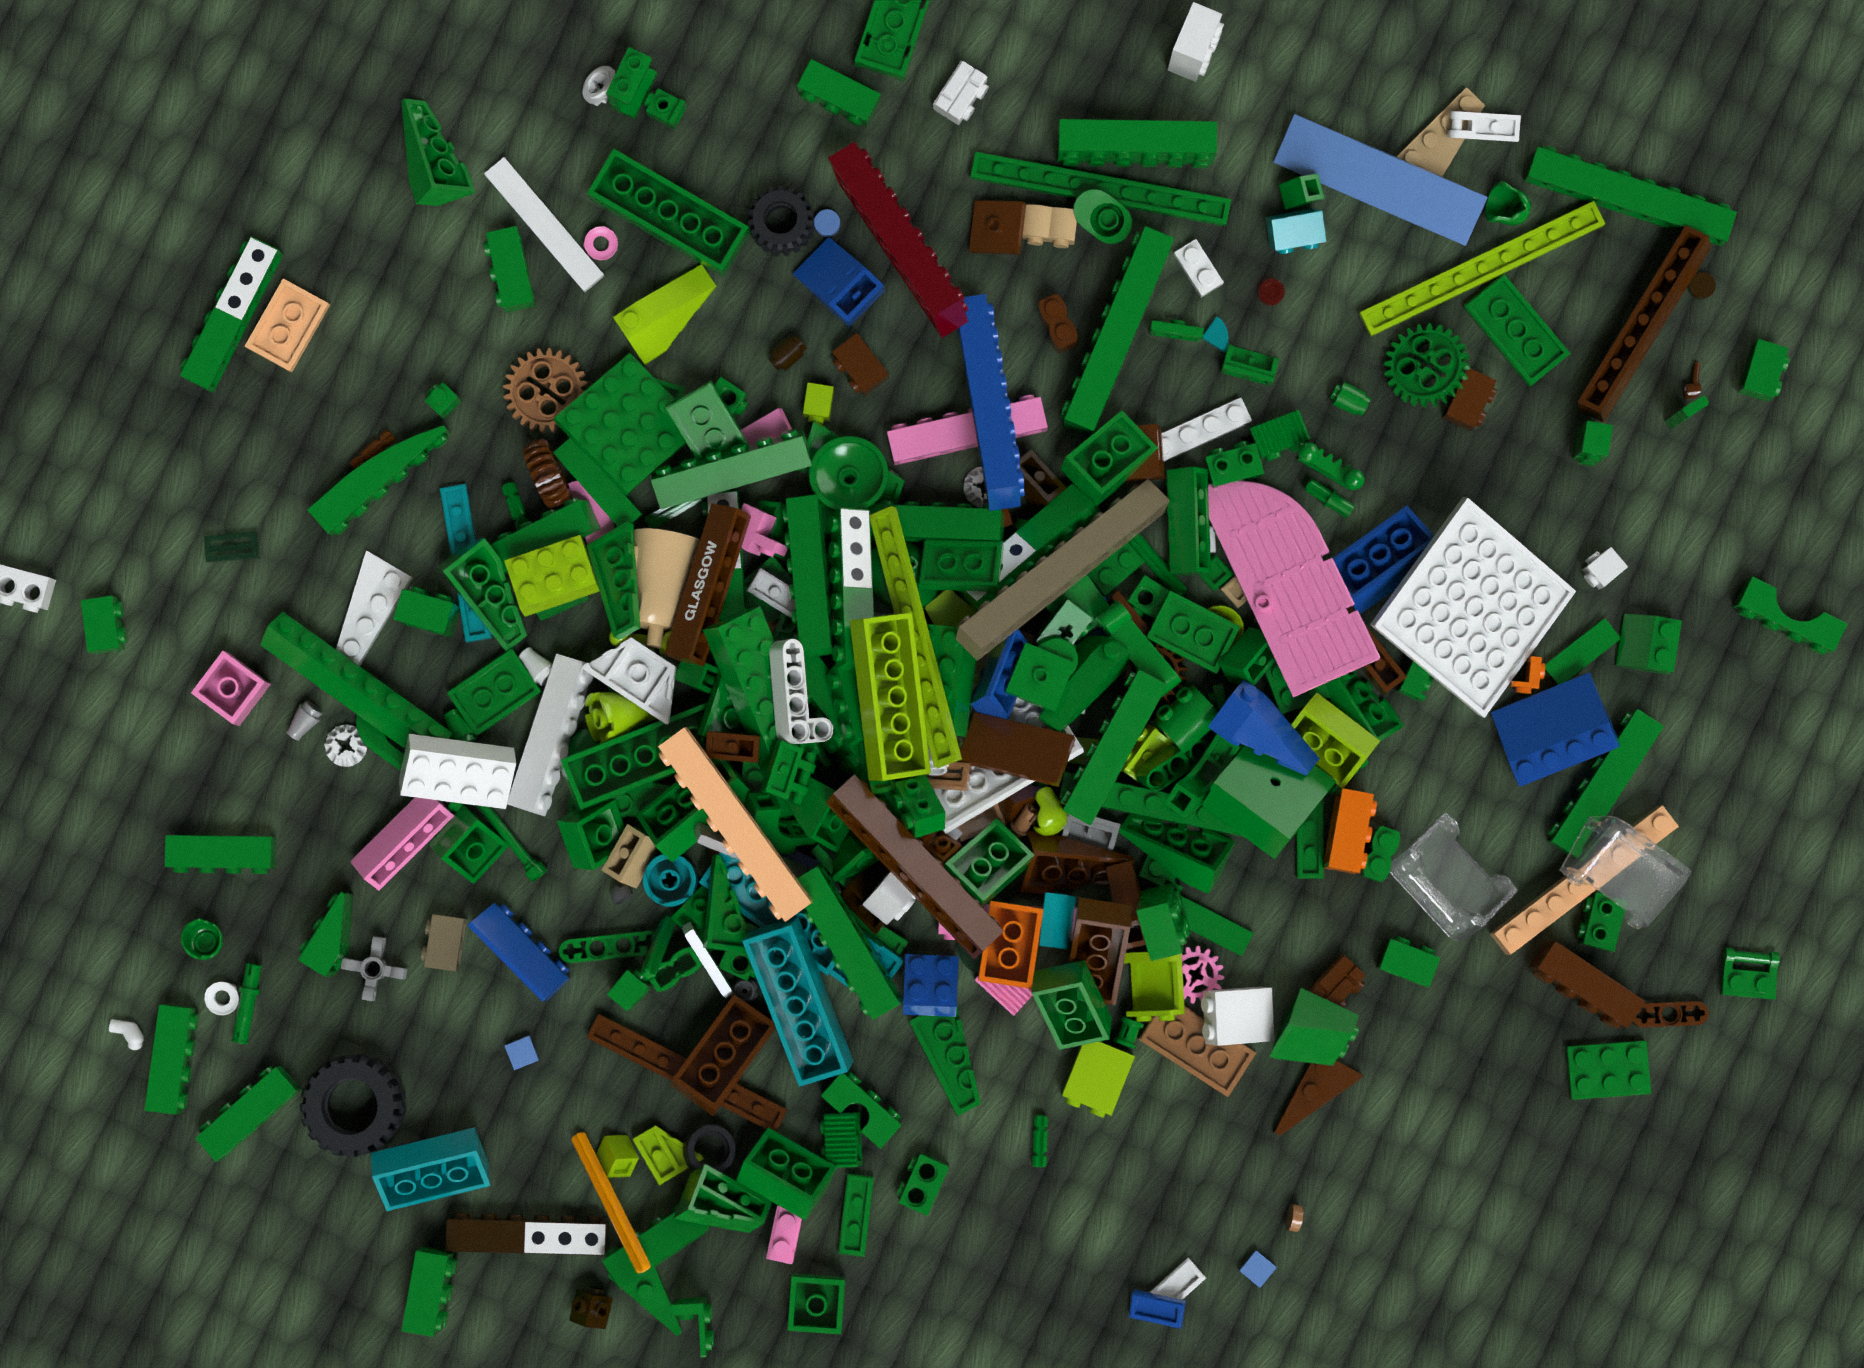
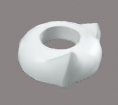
(213, 1005)

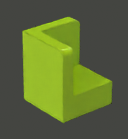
(617, 1156)

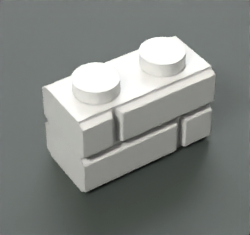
(960, 93)

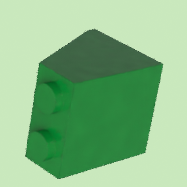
(816, 817)
(1314, 1031)

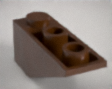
(1126, 891)

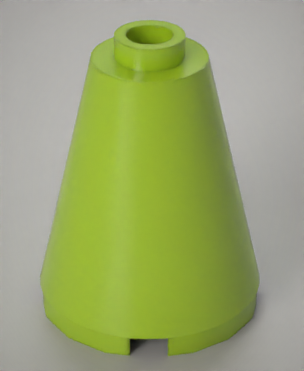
(613, 716)

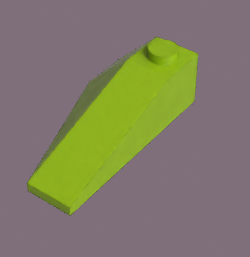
(662, 315)

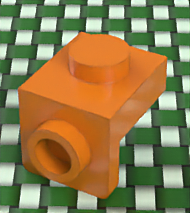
(1534, 672)

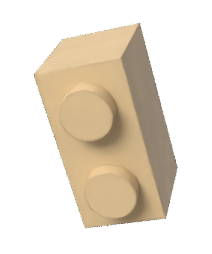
(630, 856)

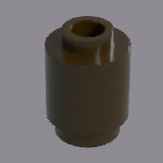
(787, 352)

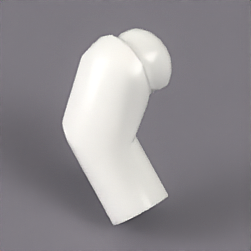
(130, 1031)

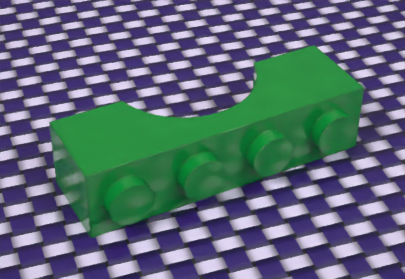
(1760, 602)

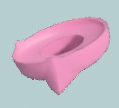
(604, 232)

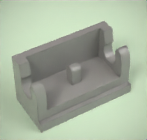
(1100, 834)

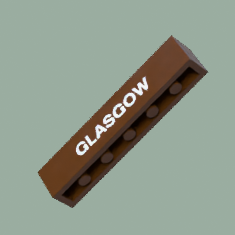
(707, 583)

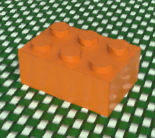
(1349, 831)
(1012, 954)

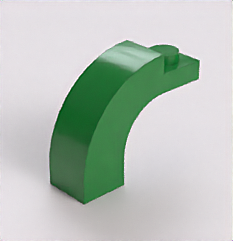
(1194, 788)
(781, 833)

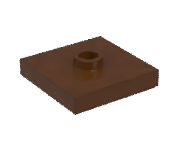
(997, 227)

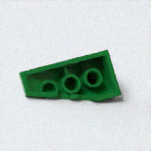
(482, 584)
(1099, 665)

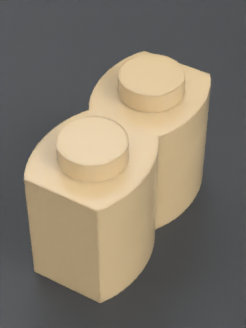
(1049, 225)

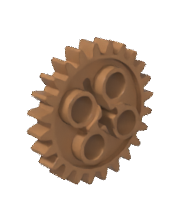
(560, 372)

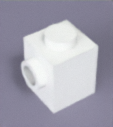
(1603, 568)

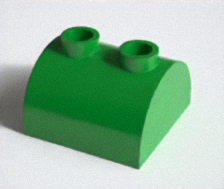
(1185, 718)

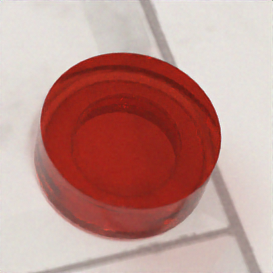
(1271, 292)

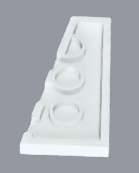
(370, 606)

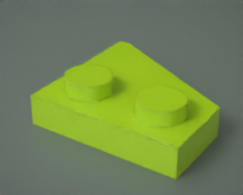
(662, 1154)

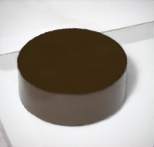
(1702, 286)

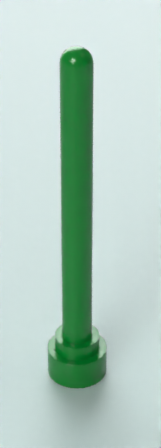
(533, 868)

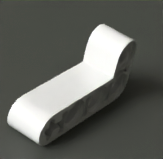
(796, 692)

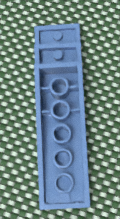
(1381, 179)

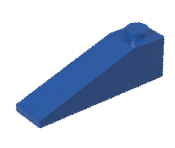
(1257, 723)

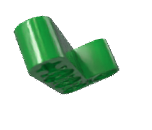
(1143, 655)

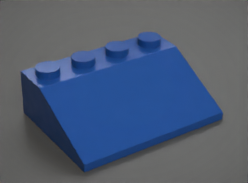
(1555, 729)

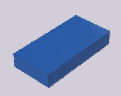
(1157, 1309)

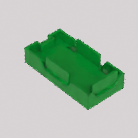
(891, 29)

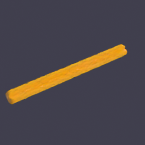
(611, 1203)

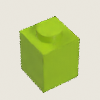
(818, 402)

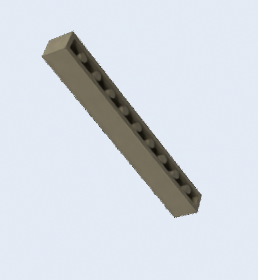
(1061, 569)

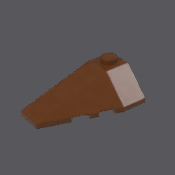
(1065, 863)

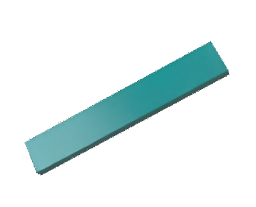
(460, 534)

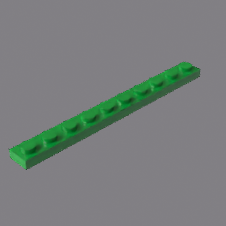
(1073, 183)

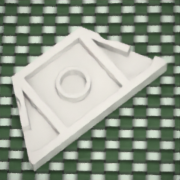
(637, 676)

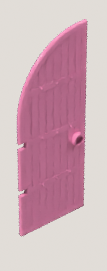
(1289, 585)

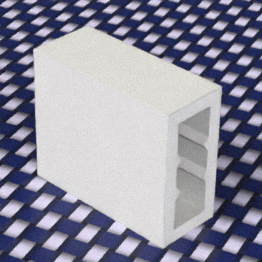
(1238, 1016)

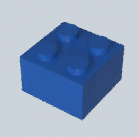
(930, 985)

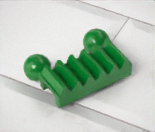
(1346, 477)

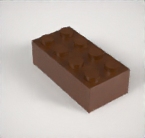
(1102, 941)
(1587, 984)
(723, 1055)

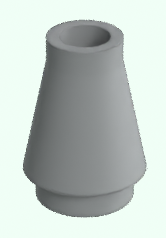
(305, 718)

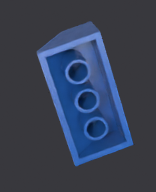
(519, 951)

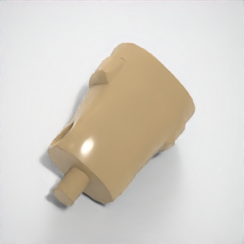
(662, 574)

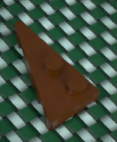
(1314, 1090)

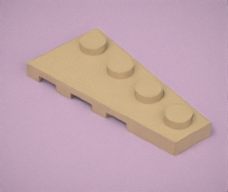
(1432, 146)

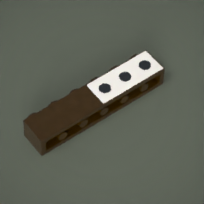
(527, 1235)

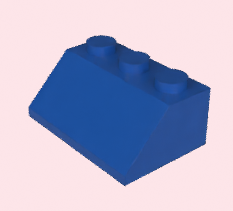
(995, 676)

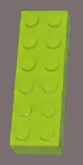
(890, 696)

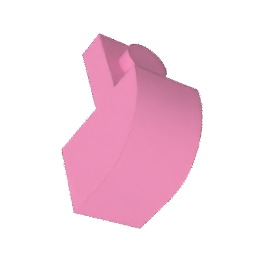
(757, 533)

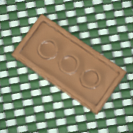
(1185, 1045)

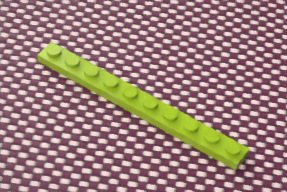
(1482, 269)
(906, 599)

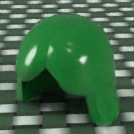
(1502, 196)

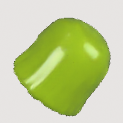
(1050, 817)

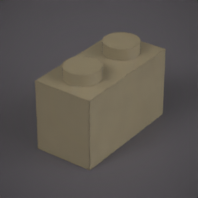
(444, 942)

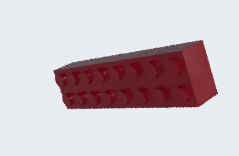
(899, 239)

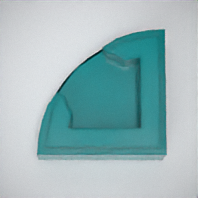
(1217, 335)

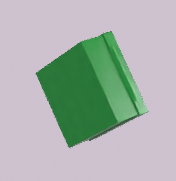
(1266, 799)

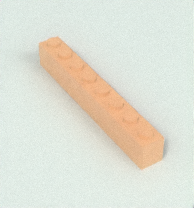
(735, 824)
(1565, 895)

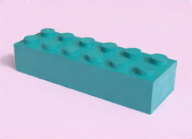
(798, 1001)

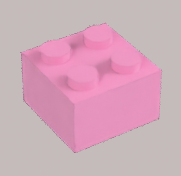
(230, 688)

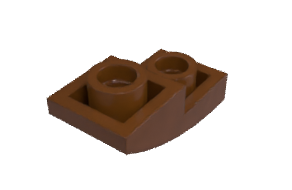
(940, 845)

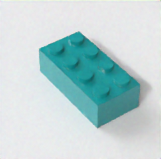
(430, 1169)

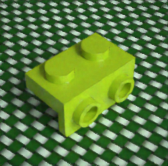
(1147, 745)

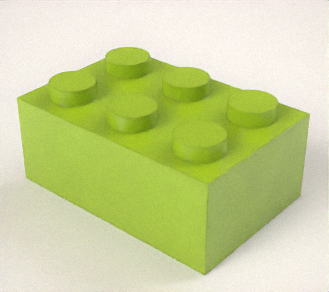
(552, 575)
(1334, 739)

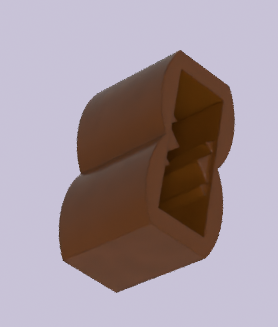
(1054, 318)

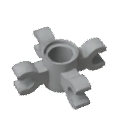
(376, 955)

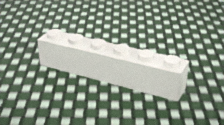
(550, 735)

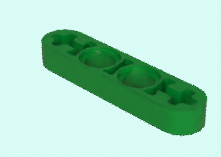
(609, 942)

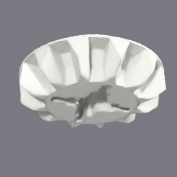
(591, 90)
(973, 493)
(333, 748)

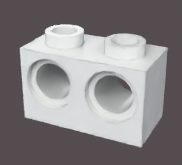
(24, 583)

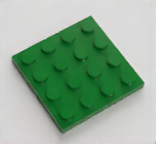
(623, 424)

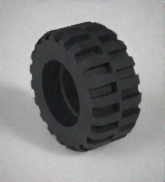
(317, 1105)

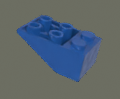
(839, 282)

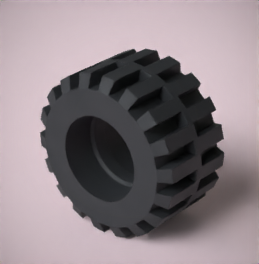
(775, 200)

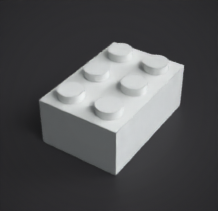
(1196, 42)

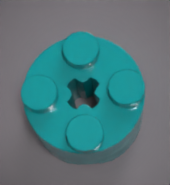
(662, 893)

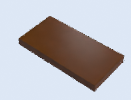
(1017, 749)

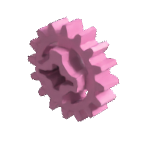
(1203, 959)

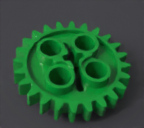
(1413, 384)

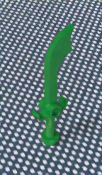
(379, 744)

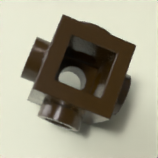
(591, 1308)

